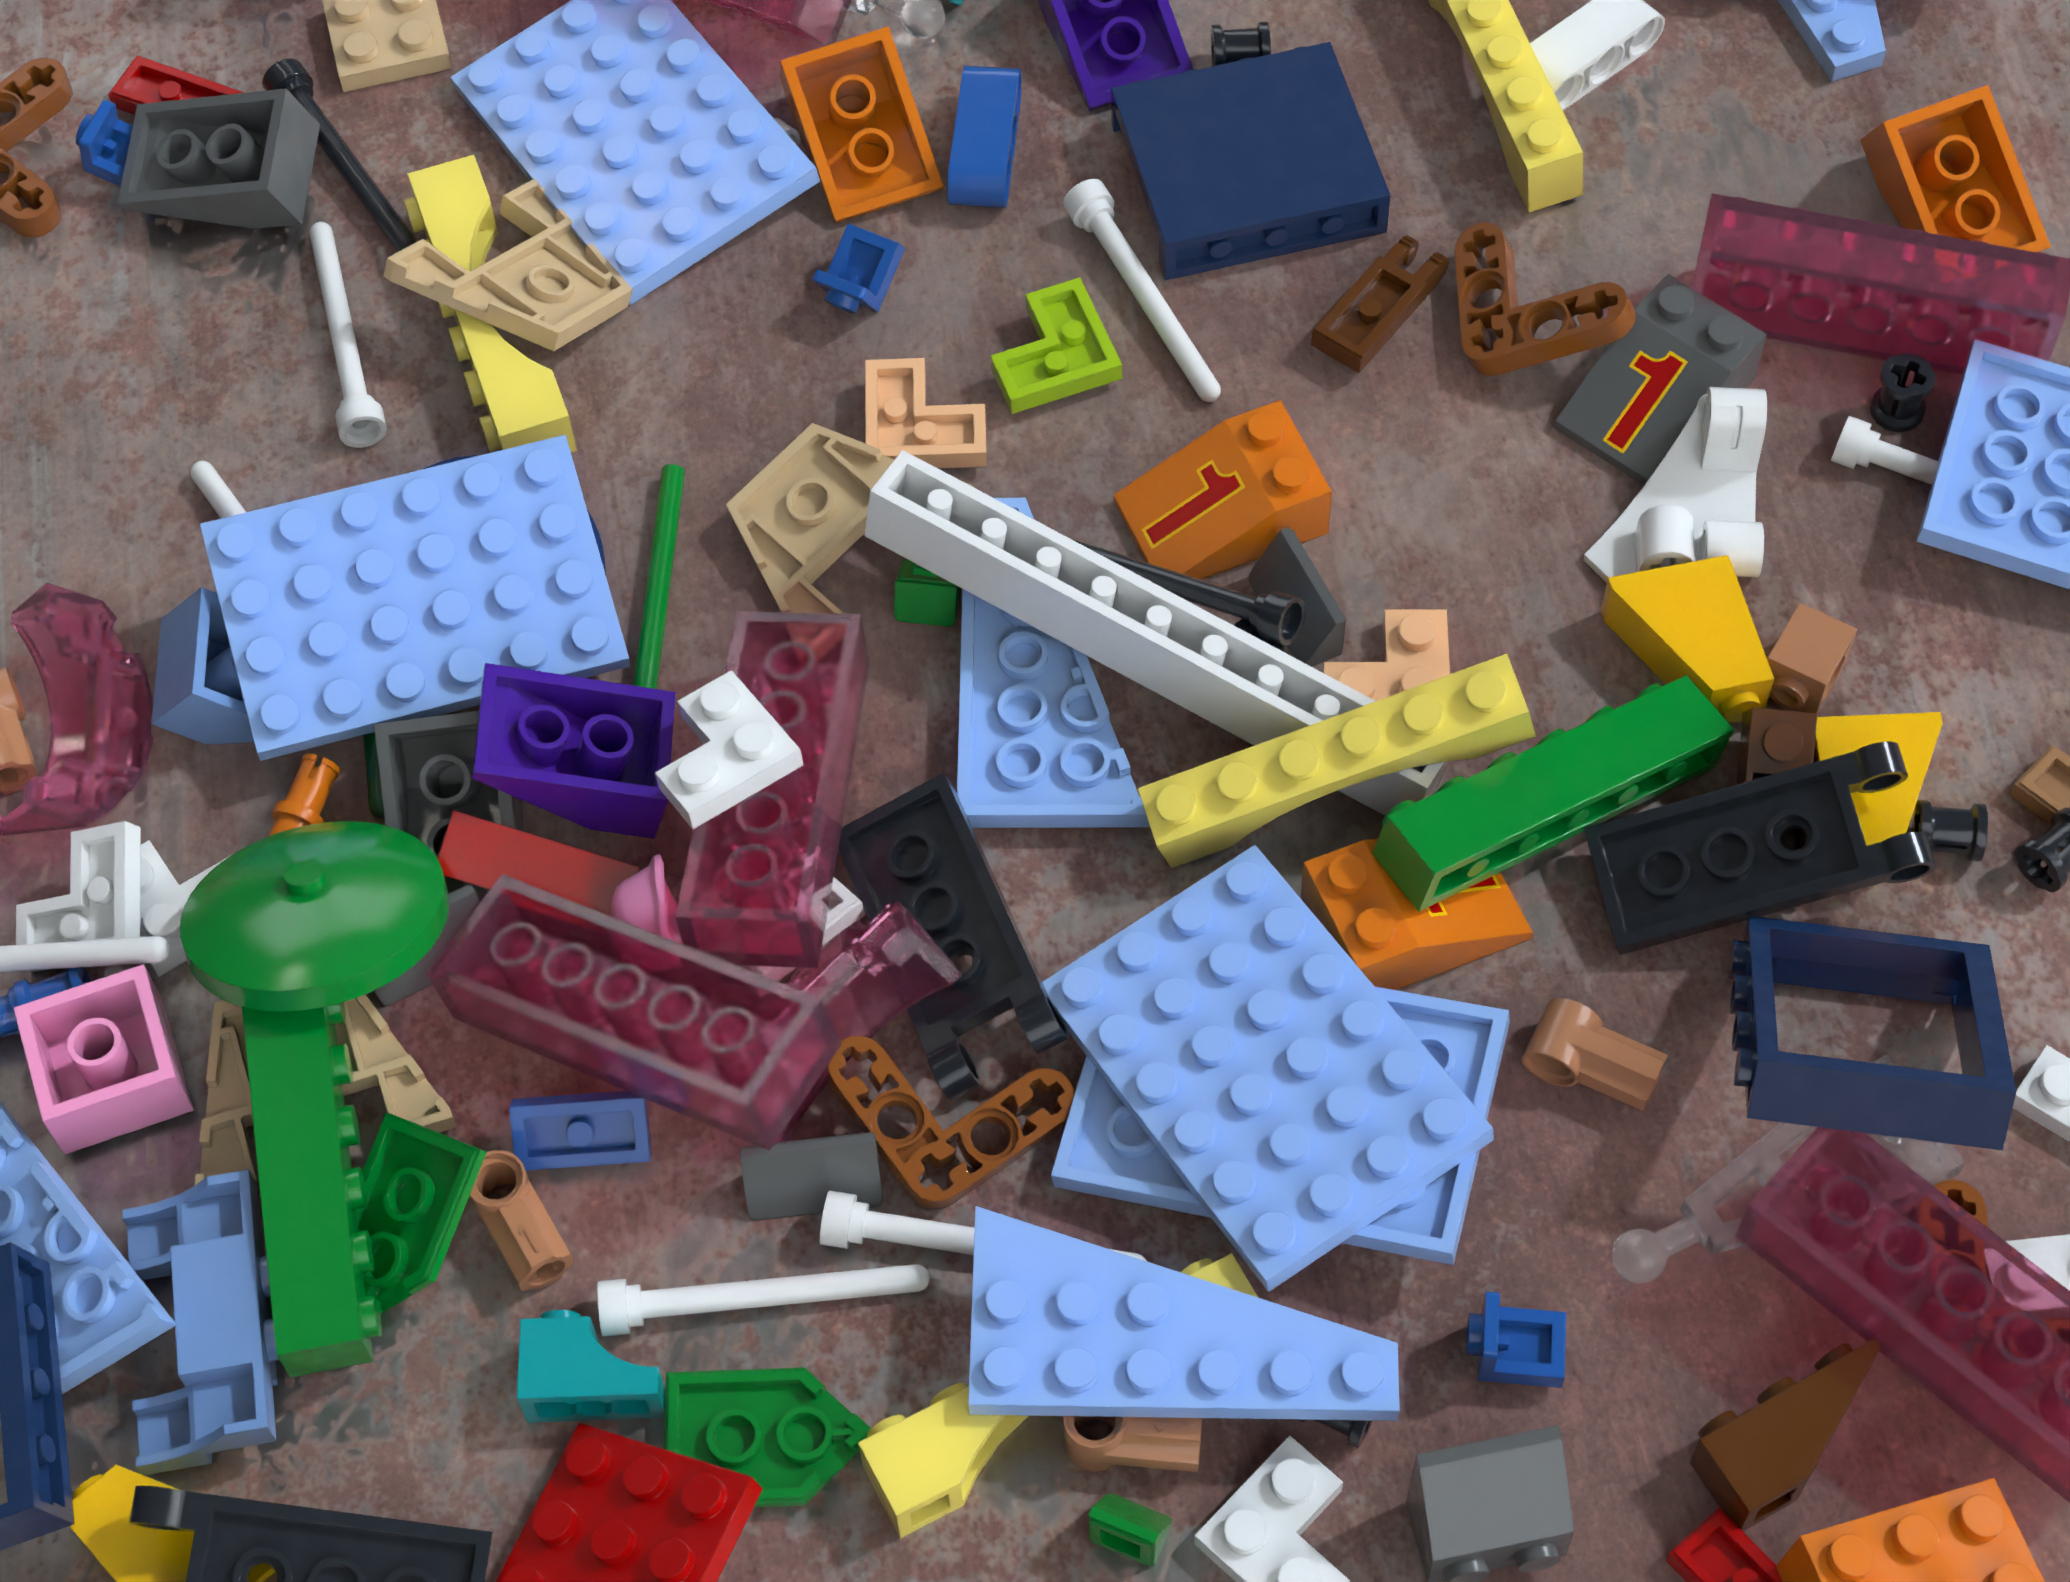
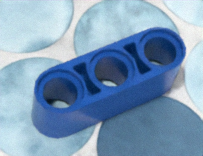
(984, 136)

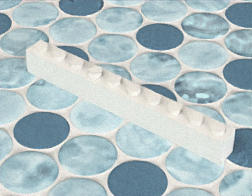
(1115, 616)

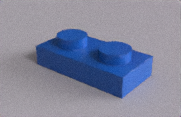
(580, 1130)

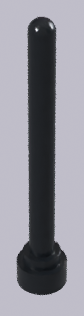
(292, 76)
(1273, 615)

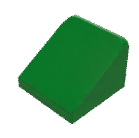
(924, 597)
(1128, 1528)

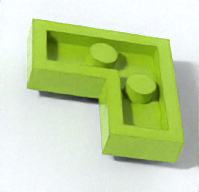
(1069, 356)

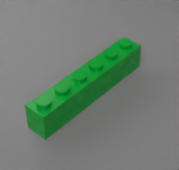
(1550, 791)
(310, 1189)

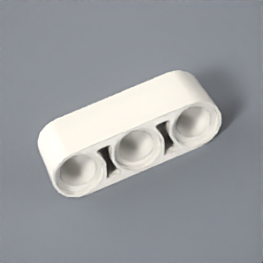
(1595, 45)

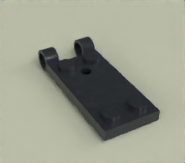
(1723, 854)
(933, 864)
(308, 1541)

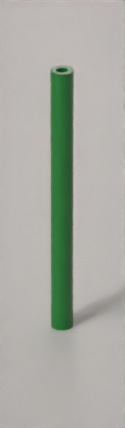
(659, 577)

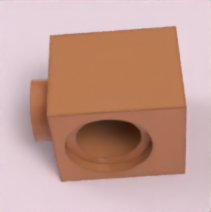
(1809, 659)

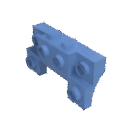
(222, 1319)

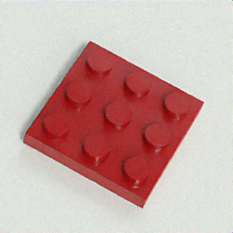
(631, 1516)

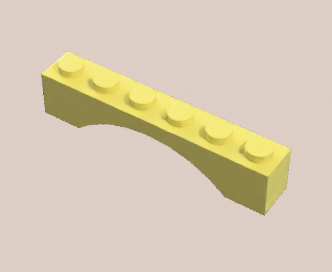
(1524, 109)
(518, 392)
(1422, 726)
(933, 1457)

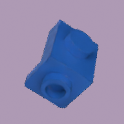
(104, 143)
(860, 270)
(1517, 1344)

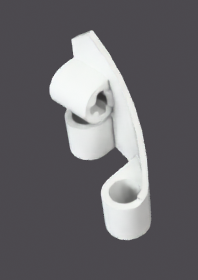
(1698, 496)

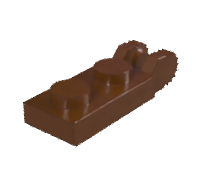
(1377, 305)

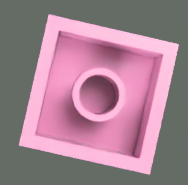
(103, 1059)

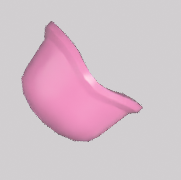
(647, 901)

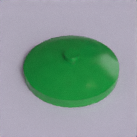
(314, 916)

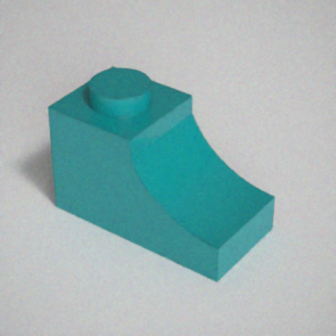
(573, 1378)

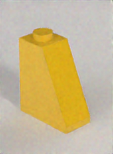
(1693, 625)
(1887, 811)
(128, 1550)

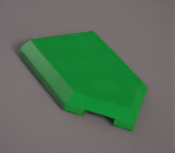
(414, 1203)
(763, 1425)

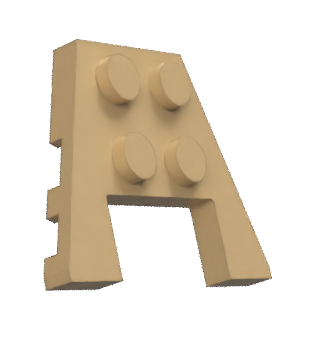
(537, 290)
(807, 512)
(375, 1061)

